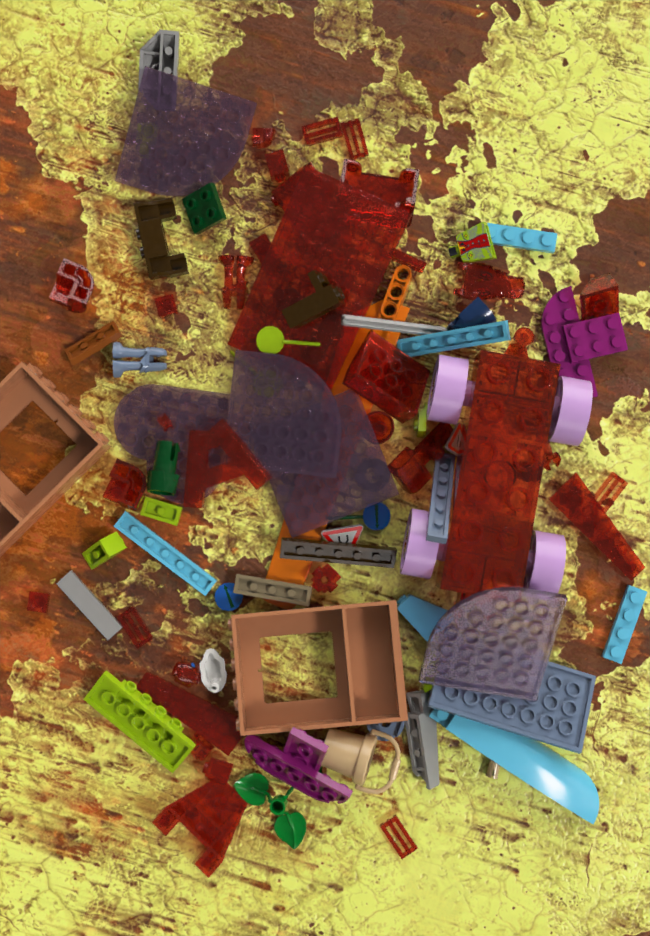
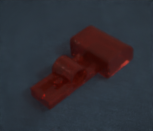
(410, 464)

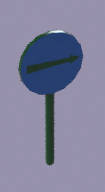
(374, 517)
(226, 598)

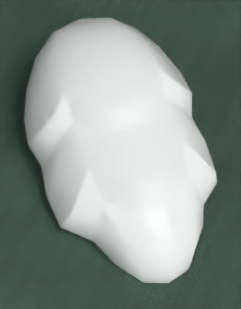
(213, 671)

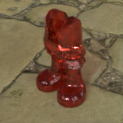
(239, 288)

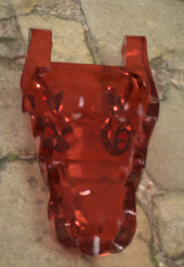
(488, 283)

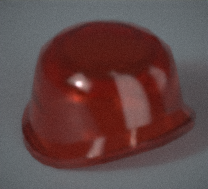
(382, 425)

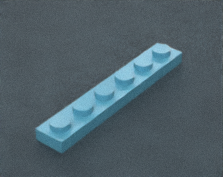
(455, 339)
(165, 553)

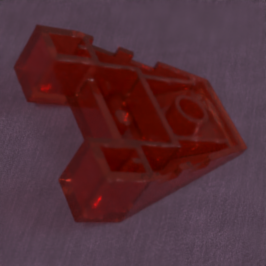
(209, 816)

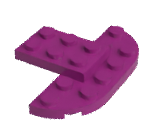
(577, 341)
(298, 765)

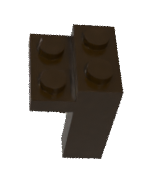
(315, 305)

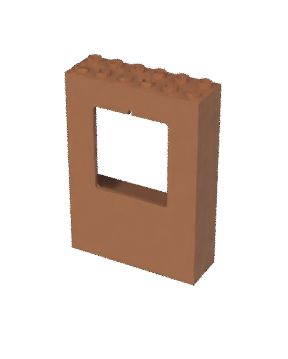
(17, 391)
(365, 668)

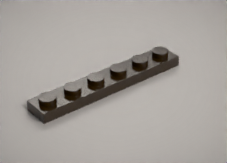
(337, 552)

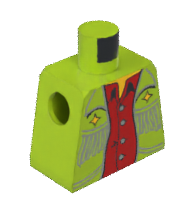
(474, 244)

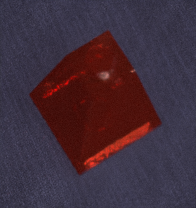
(599, 297)

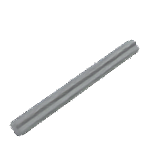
(389, 325)

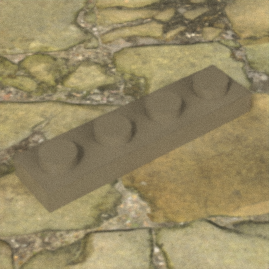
(273, 589)

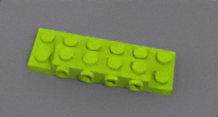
(141, 720)

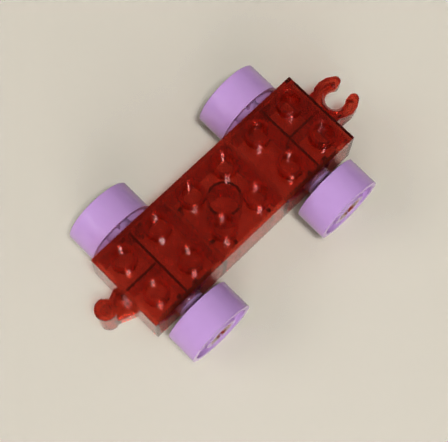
(508, 419)

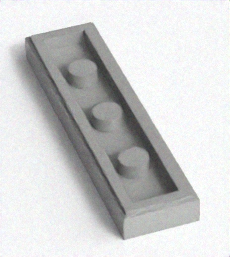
(89, 605)

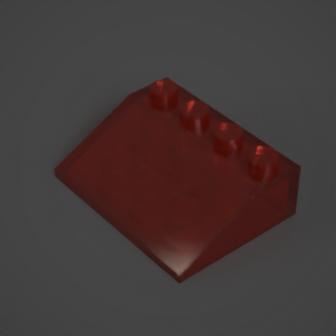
(387, 378)

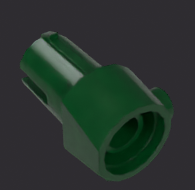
(162, 478)

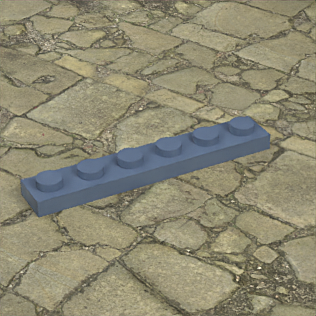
(440, 499)

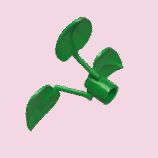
(288, 827)

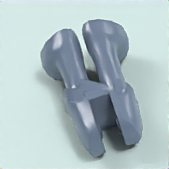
(145, 365)

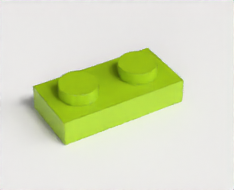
(161, 511)

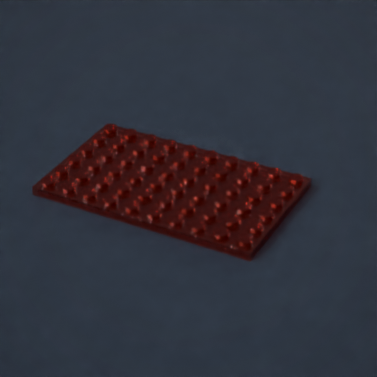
(327, 231)

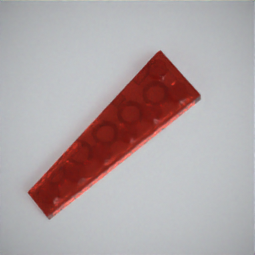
(587, 515)
(199, 715)

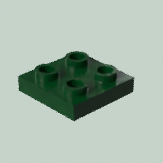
(204, 208)

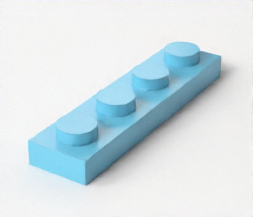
(523, 238)
(624, 624)

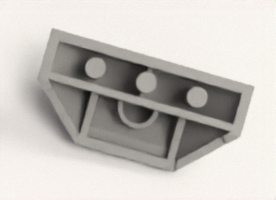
(161, 53)

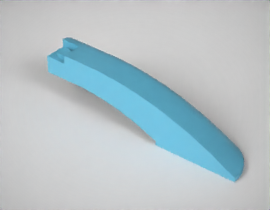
(530, 762)

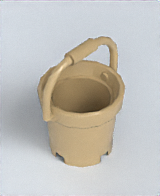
(352, 756)

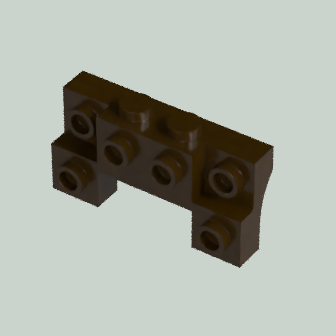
(151, 232)

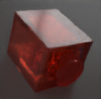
(277, 166)
(217, 771)

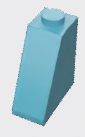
(420, 613)

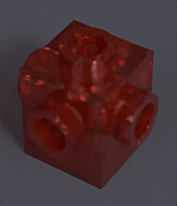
(329, 572)

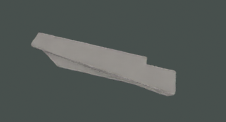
(422, 738)

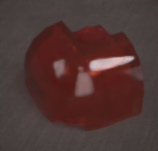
(73, 287)
(126, 485)

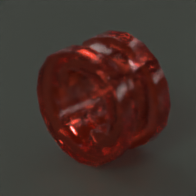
(165, 422)

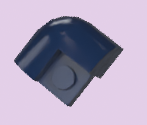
(473, 315)

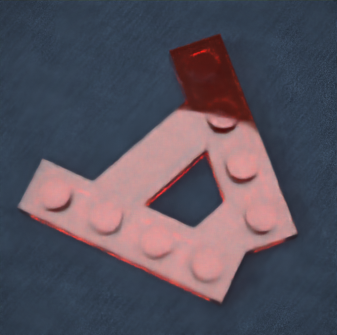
(242, 463)

